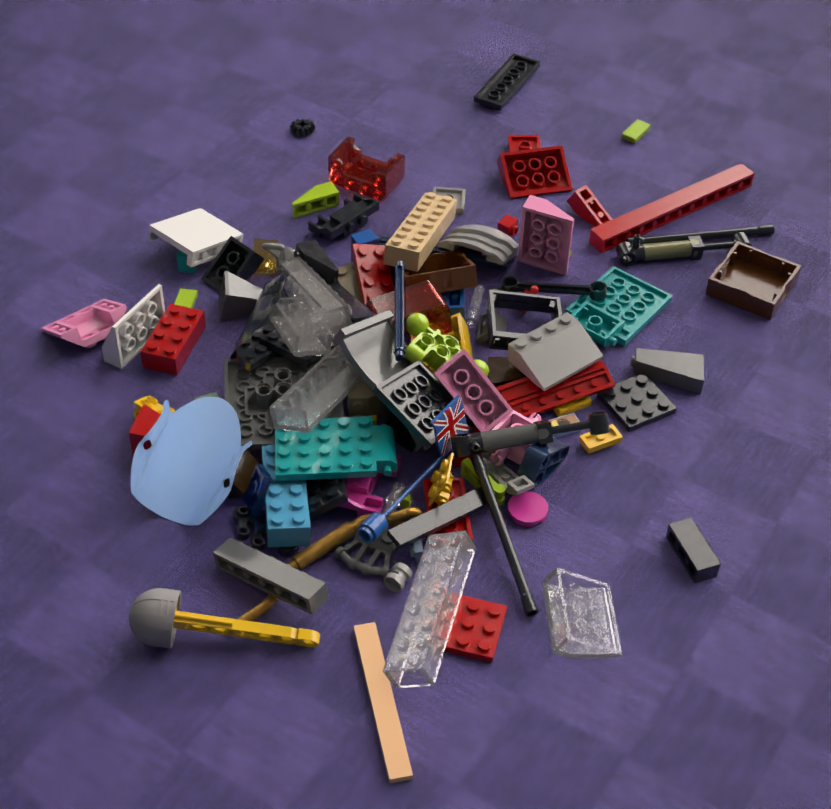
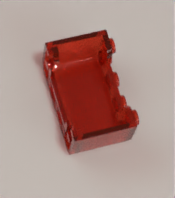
(362, 173)
(418, 298)

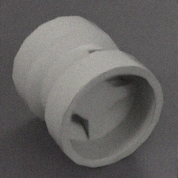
(397, 577)

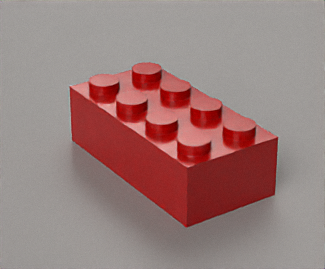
(173, 339)

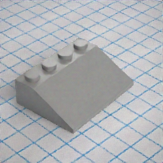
(554, 351)

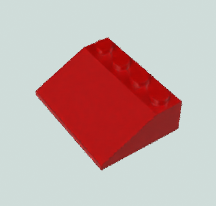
(534, 172)

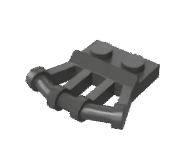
(380, 547)

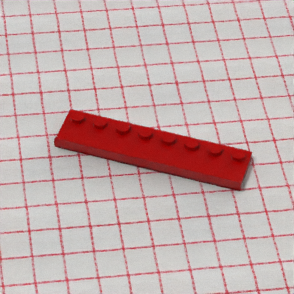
(528, 398)

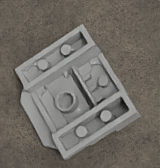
(488, 240)

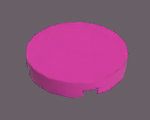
(528, 509)

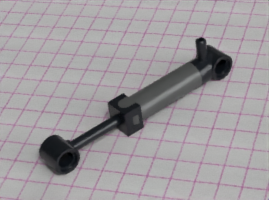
(538, 432)

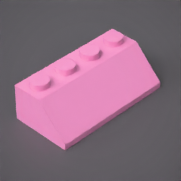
(481, 399)

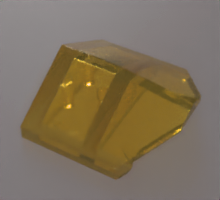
(268, 266)

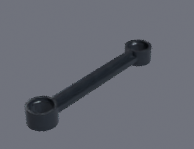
(596, 290)

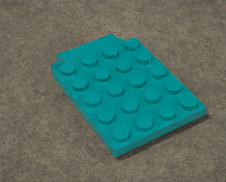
(623, 312)
(336, 450)

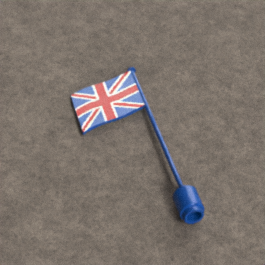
(445, 424)

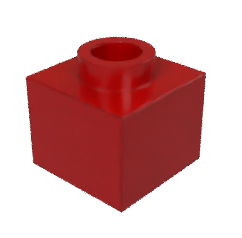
(508, 225)

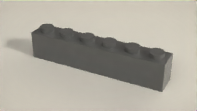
(271, 575)

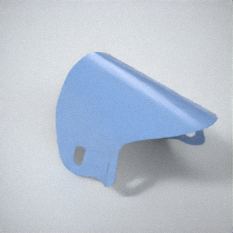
(188, 460)

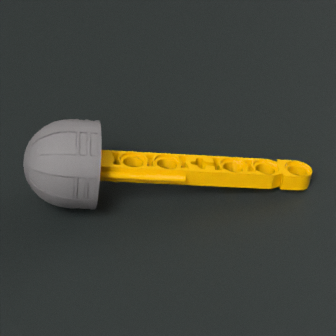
(157, 616)

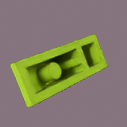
(316, 199)

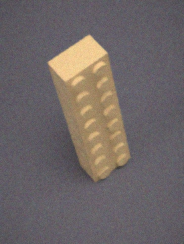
(420, 231)

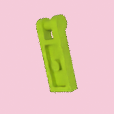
(469, 474)

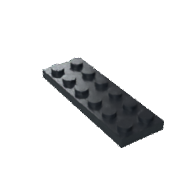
(506, 81)

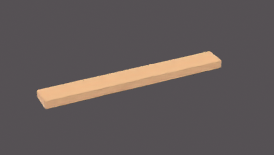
(383, 704)

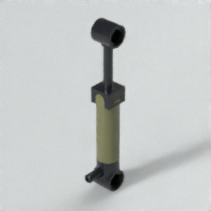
(691, 248)

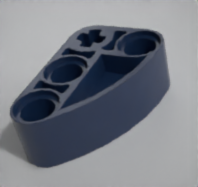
(542, 460)

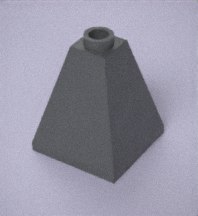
(236, 297)

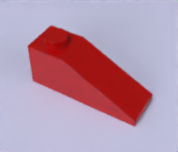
(588, 207)

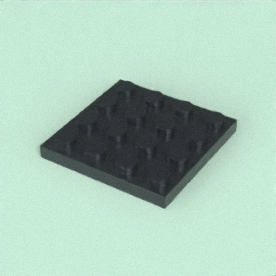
(415, 400)

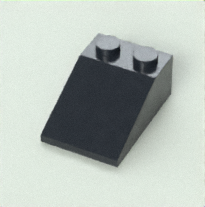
(234, 258)
(317, 259)

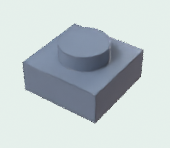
(416, 551)

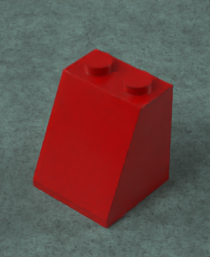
(142, 425)

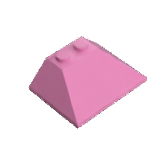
(88, 324)

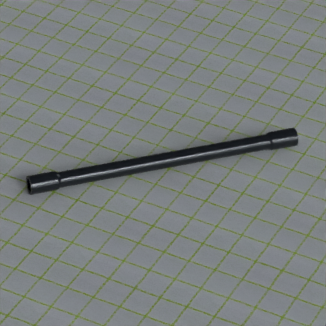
(704, 235)
(526, 597)

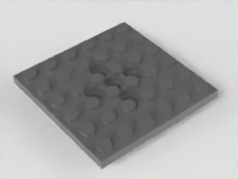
(256, 390)

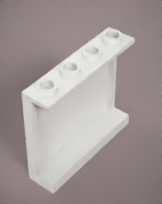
(195, 234)

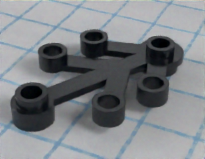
(243, 516)

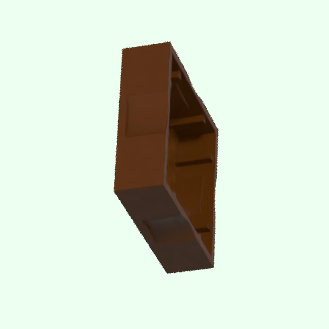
(446, 270)
(753, 280)

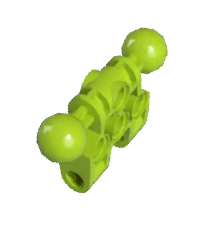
(431, 345)

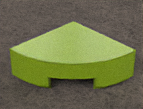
(406, 502)

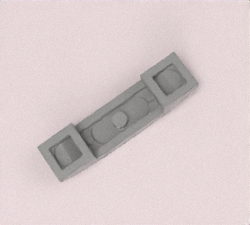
(503, 475)

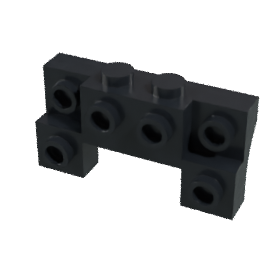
(346, 219)

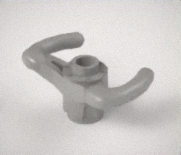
(279, 251)

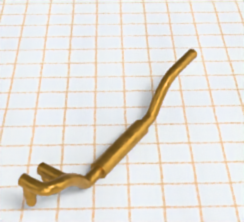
(324, 546)

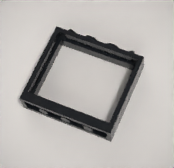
(518, 301)

